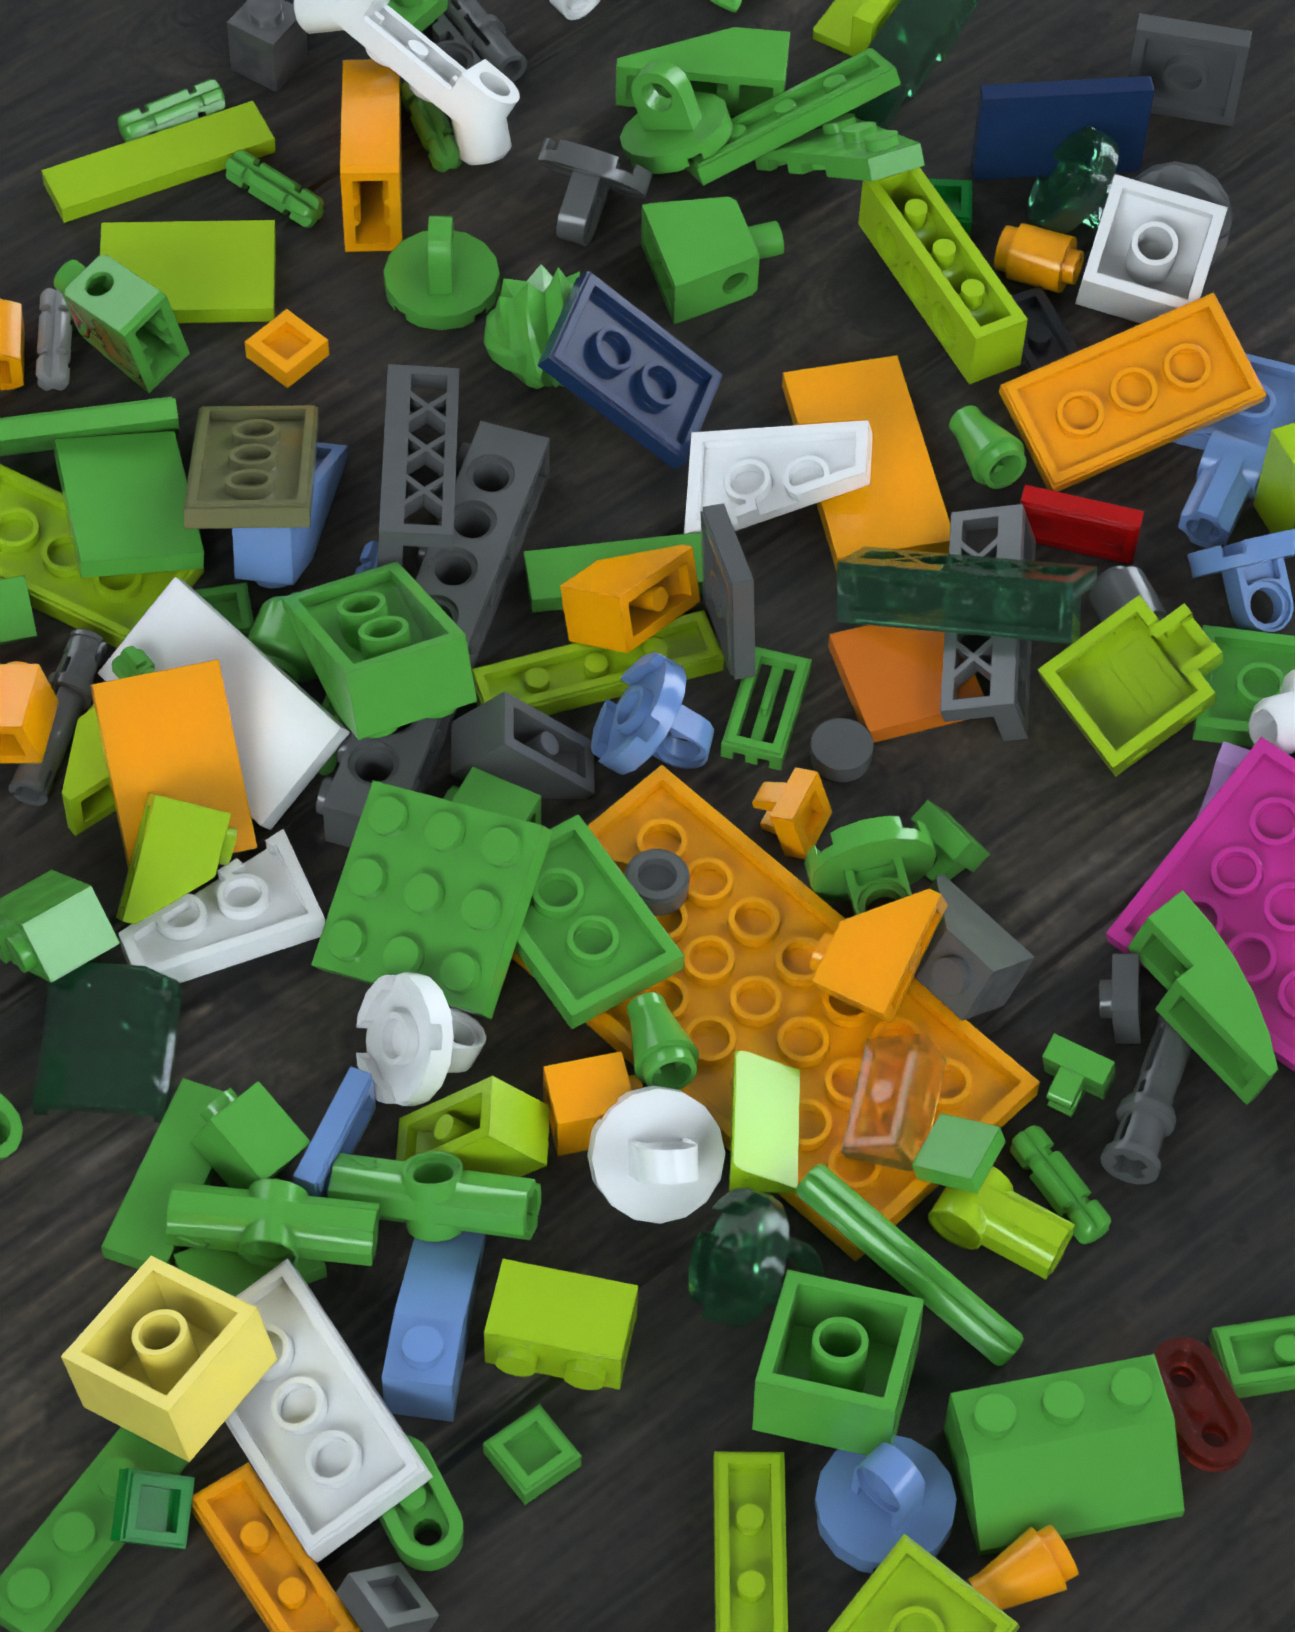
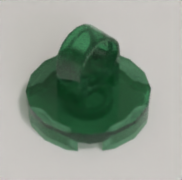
(1076, 183)
(744, 1258)

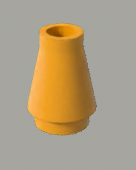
(1027, 1569)

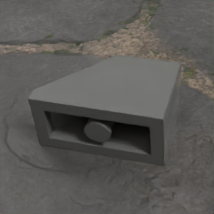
(523, 748)
(971, 957)

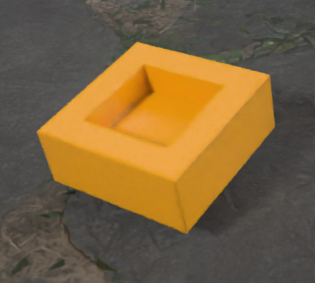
(287, 348)

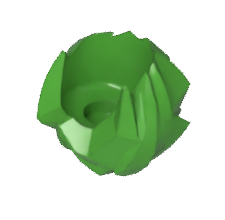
(524, 322)

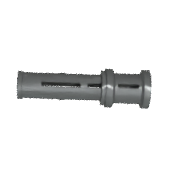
(1148, 1112)

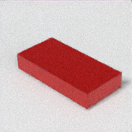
(1082, 524)

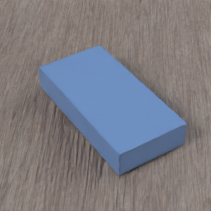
(337, 1132)

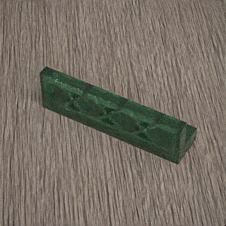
(963, 594)

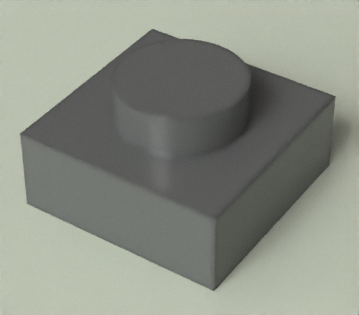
(1122, 998)
(387, 1600)

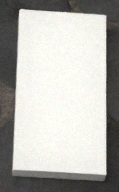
(276, 724)
(319, 1423)

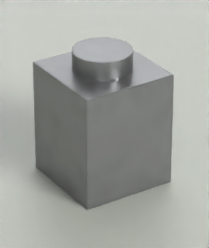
(266, 42)

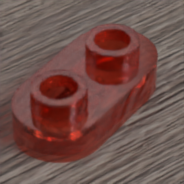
(1204, 1406)

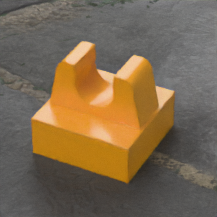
(794, 811)

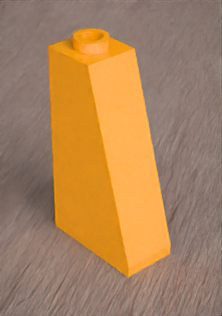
(371, 157)

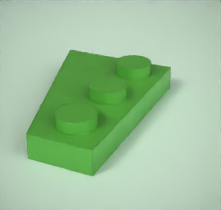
(847, 151)

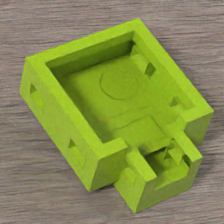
(1134, 680)

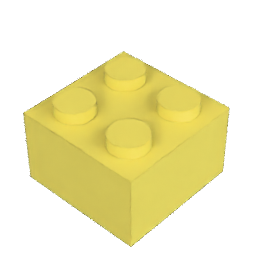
(169, 1358)

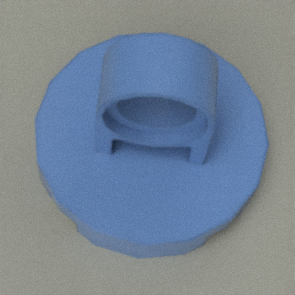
(1251, 567)
(651, 720)
(878, 1497)

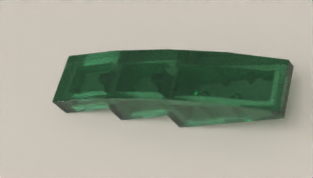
(912, 42)

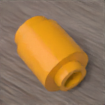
(1038, 257)

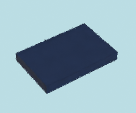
(1027, 121)
(630, 369)

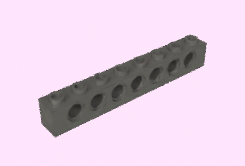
(494, 505)

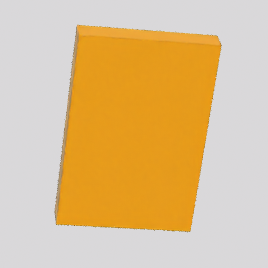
(174, 740)

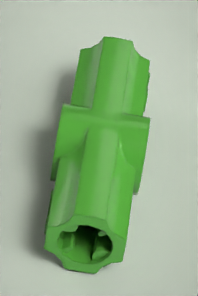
(439, 1196)
(272, 1223)

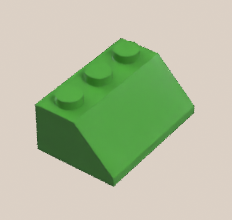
(1066, 1451)

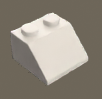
(1149, 251)

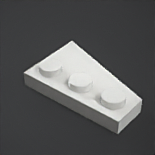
(775, 469)
(235, 919)

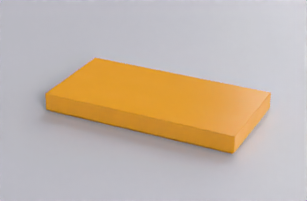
(1132, 393)
(903, 498)

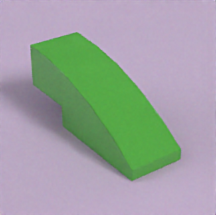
(1207, 995)

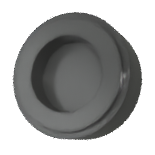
(841, 750)
(659, 880)

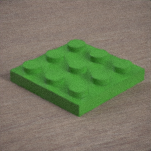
(433, 895)

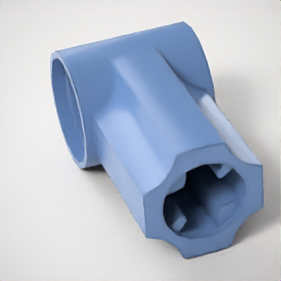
(1224, 482)

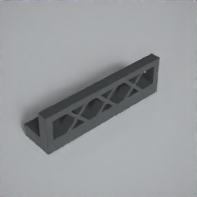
(397, 466)
(1010, 657)

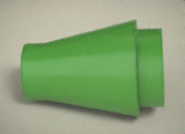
(990, 451)
(660, 1045)

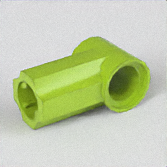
(1002, 1224)

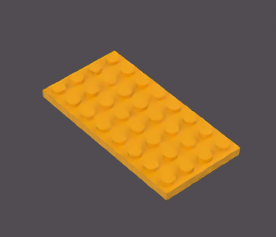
(752, 990)

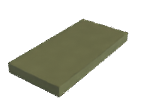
(252, 467)

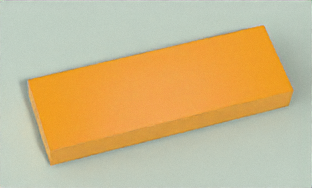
(268, 1556)

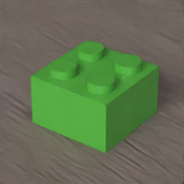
(837, 1363)

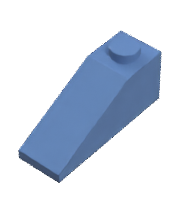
(282, 554)
(432, 1327)

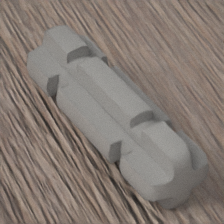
(53, 341)

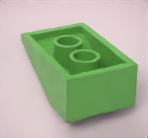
(382, 650)

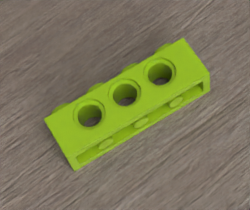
(943, 274)

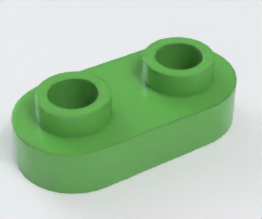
(425, 1509)

